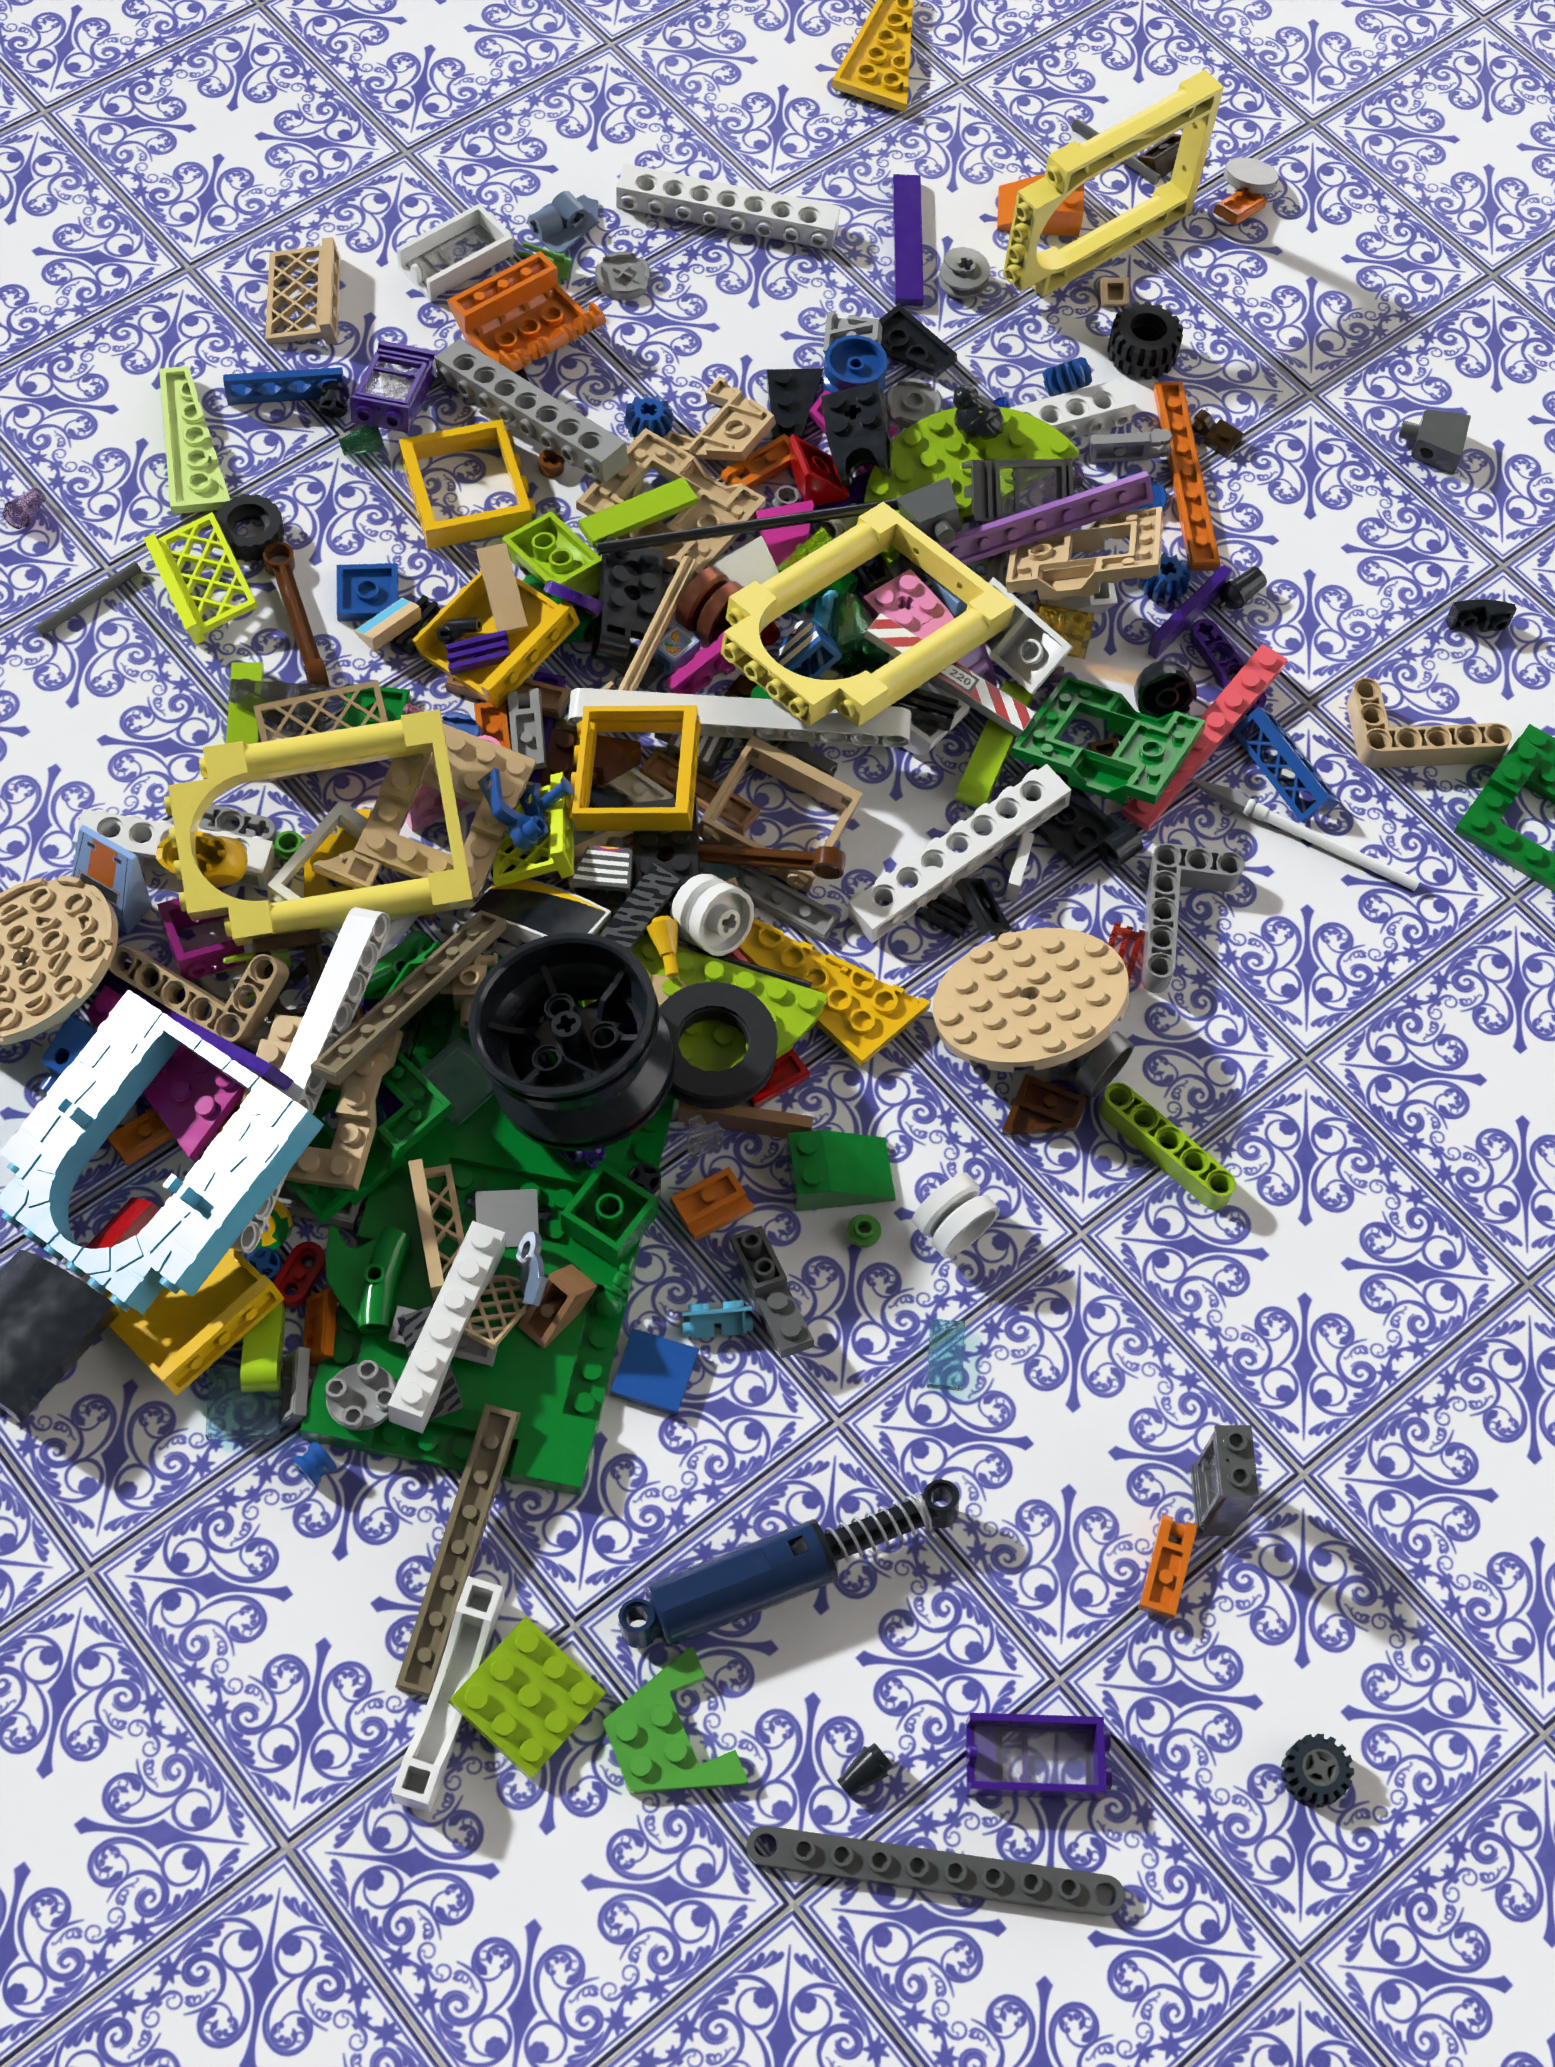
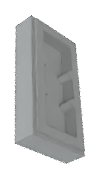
(295, 1386)

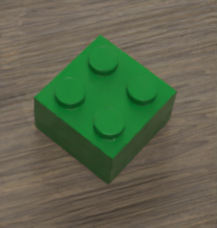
(609, 1214)

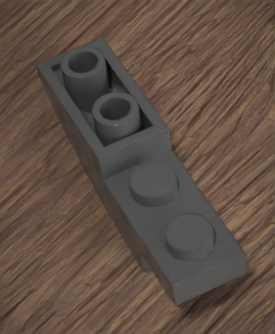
(770, 1292)

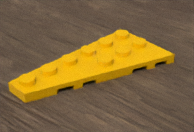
(880, 56)
(859, 1011)

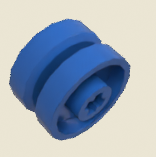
(854, 362)

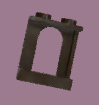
(306, 940)

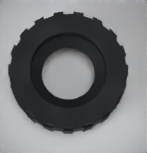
(250, 508)

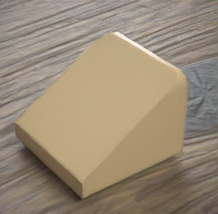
(1114, 292)

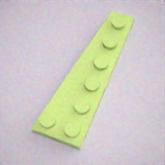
(191, 460)

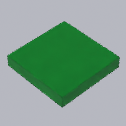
(393, 699)

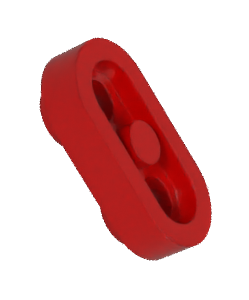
(296, 1275)

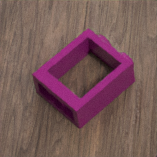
(199, 961)

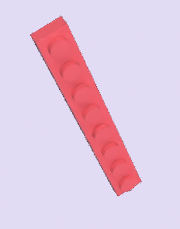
(1220, 721)

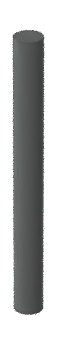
(1131, 162)
(87, 599)

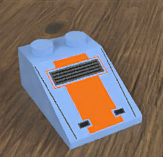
(115, 874)

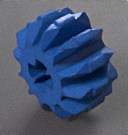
(1067, 376)
(648, 414)
(1171, 582)

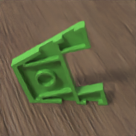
(653, 1741)

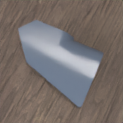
(564, 221)

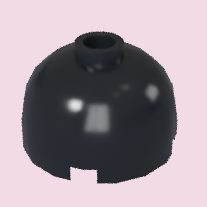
(1164, 689)

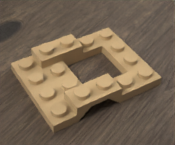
(715, 505)
(1049, 567)
(469, 762)
(356, 1107)

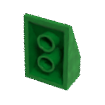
(838, 1169)

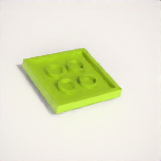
(527, 1697)

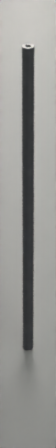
(739, 527)

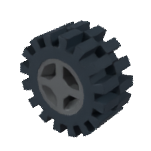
(1326, 1761)

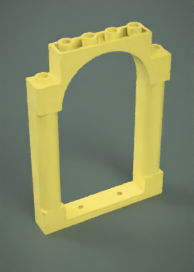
(1190, 109)
(864, 694)
(239, 763)

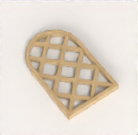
(504, 1329)

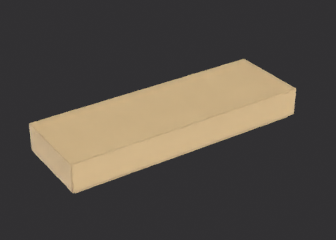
(502, 588)

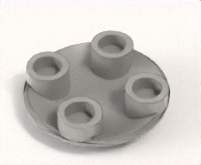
(360, 1395)

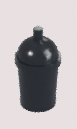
(1242, 588)

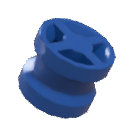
(265, 1259)
(314, 1464)

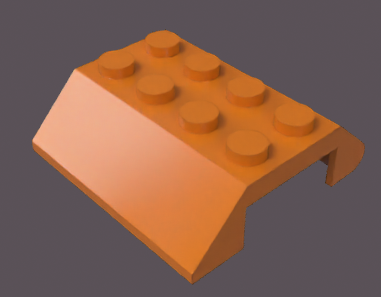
(522, 314)

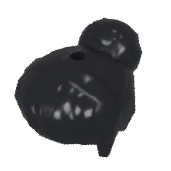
(968, 419)

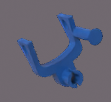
(522, 828)

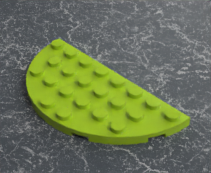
(936, 450)
(717, 1044)

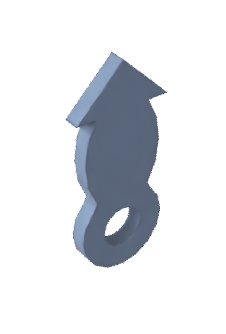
(532, 1269)

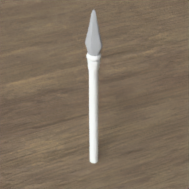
(1236, 801)

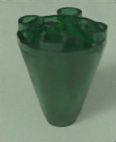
(848, 631)

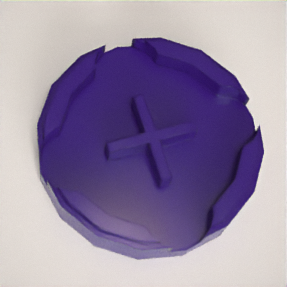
(573, 597)

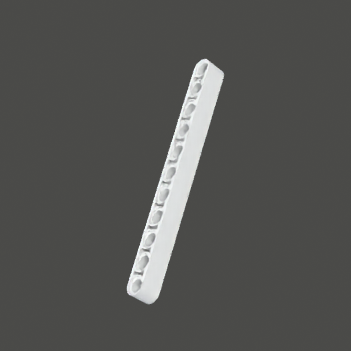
(757, 717)
(324, 1023)

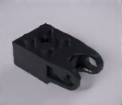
(857, 430)

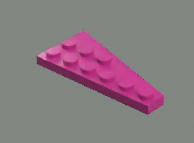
(186, 1091)

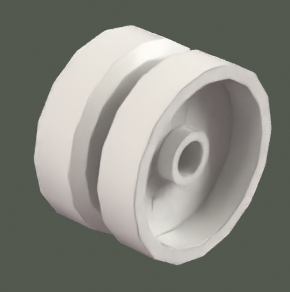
(712, 914)
(955, 1215)

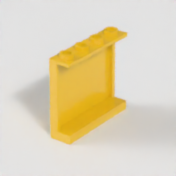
(547, 629)
(187, 1333)

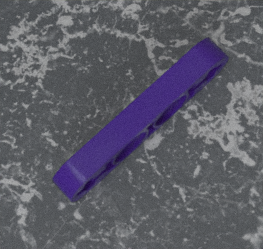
(1219, 643)

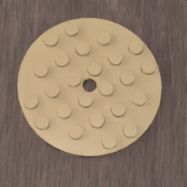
(70, 945)
(1077, 990)

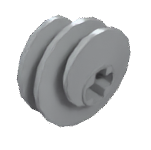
(964, 273)

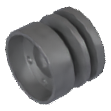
(1099, 1065)

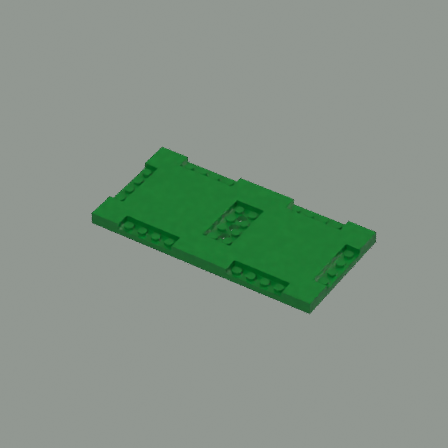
(551, 1387)

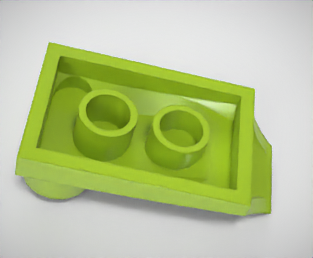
(555, 554)

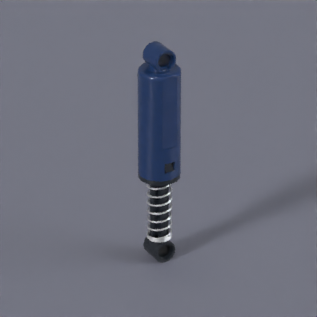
(773, 1570)

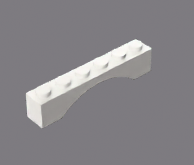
(430, 1359)
(440, 1723)

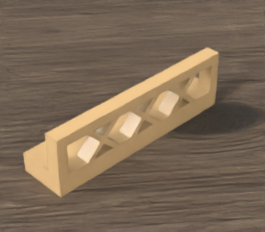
(427, 1224)

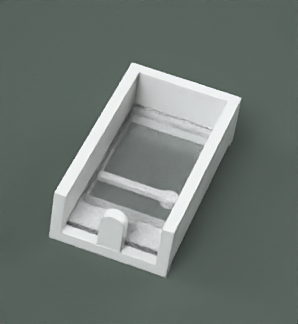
(455, 251)

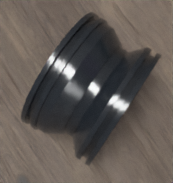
(592, 1090)

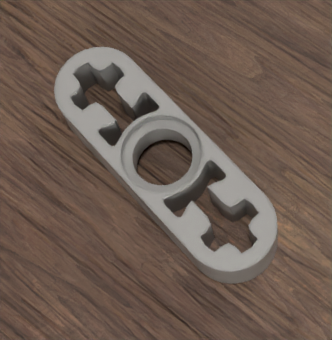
(256, 823)

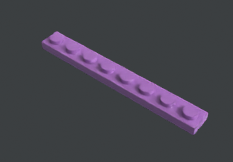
(1051, 518)

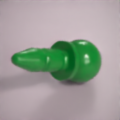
(609, 1302)

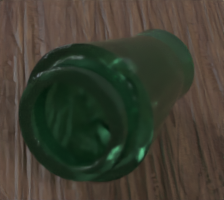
(362, 440)

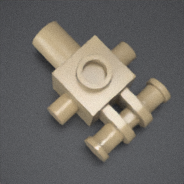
(466, 984)

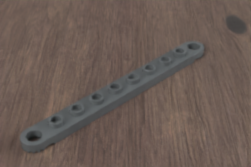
(935, 1871)

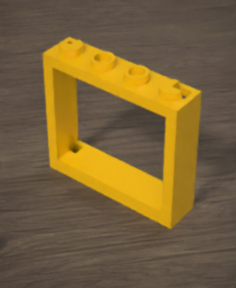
(476, 525)
(636, 719)

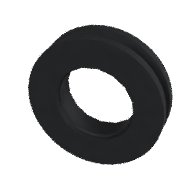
(749, 1016)

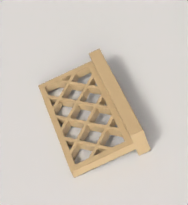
(324, 291)
(325, 695)

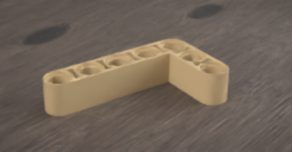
(1388, 746)
(197, 999)

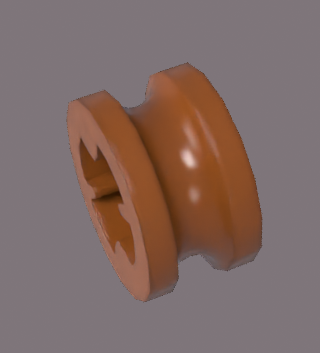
(548, 469)

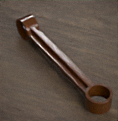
(297, 616)
(824, 862)

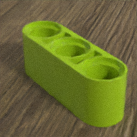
(263, 1353)

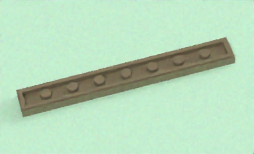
(408, 997)
(458, 1549)

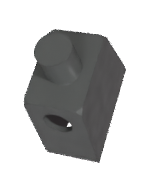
(1438, 438)
(932, 511)

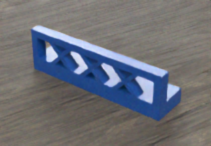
(278, 385)
(1294, 758)

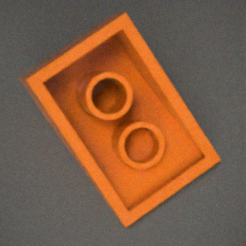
(1063, 222)

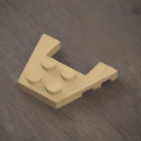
(732, 431)

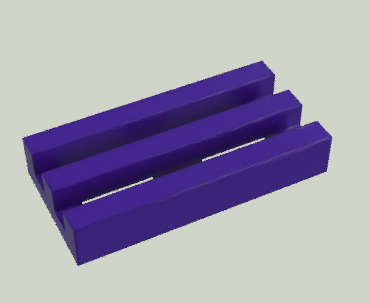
(477, 648)

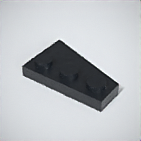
(914, 344)
(791, 397)

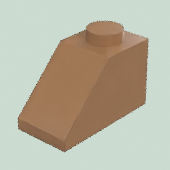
(561, 1303)

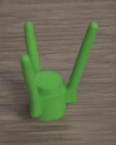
(559, 260)

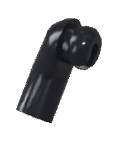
(457, 627)

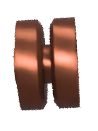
(705, 604)

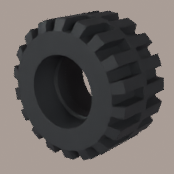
(1145, 340)

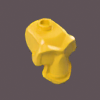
(219, 858)

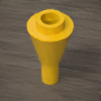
(665, 936)

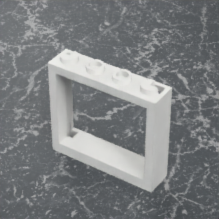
(353, 823)

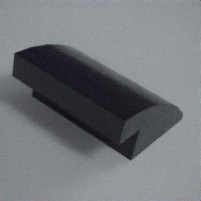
(44, 1328)

